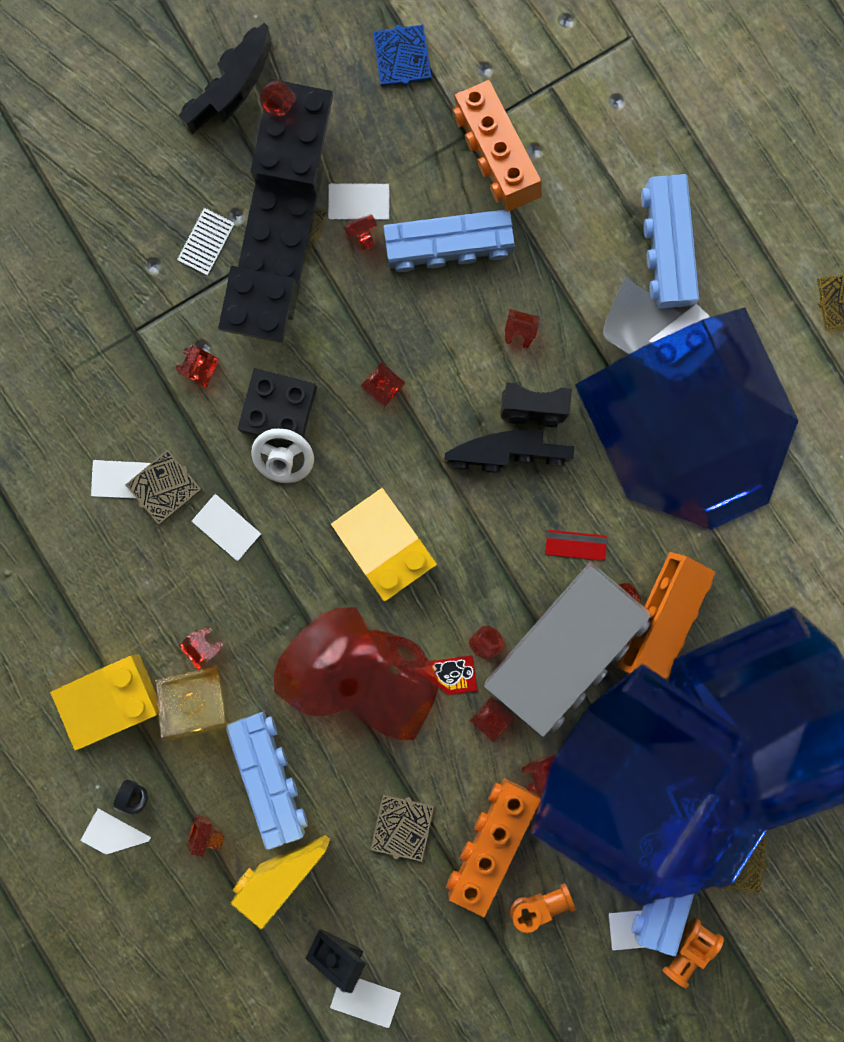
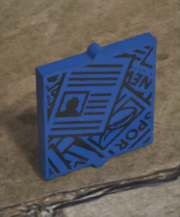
(402, 55)

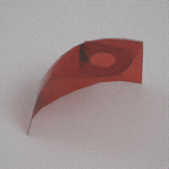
(333, 639)
(397, 702)

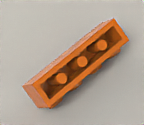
(497, 145)
(672, 609)
(493, 846)

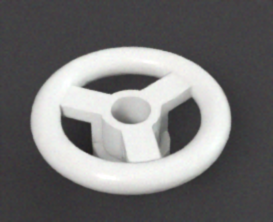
(280, 459)

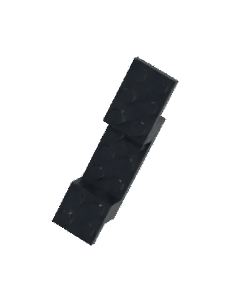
(286, 190)

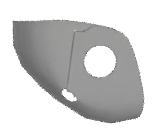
(635, 318)

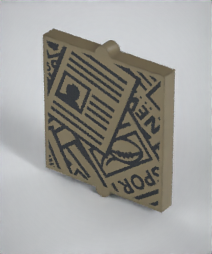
(163, 487)
(402, 827)

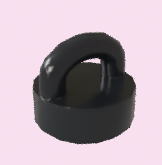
(126, 795)

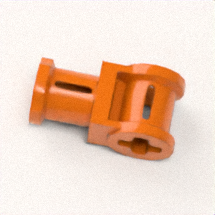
(540, 908)
(693, 952)

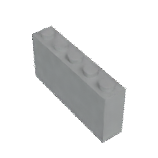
(568, 650)

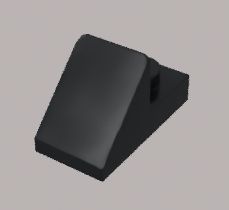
(337, 960)

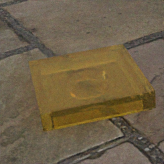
(191, 703)

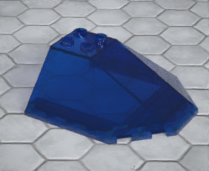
(695, 421)
(786, 692)
(653, 792)

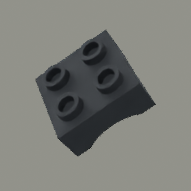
(276, 403)
(547, 407)

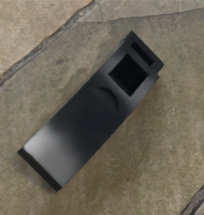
(239, 72)
(494, 450)

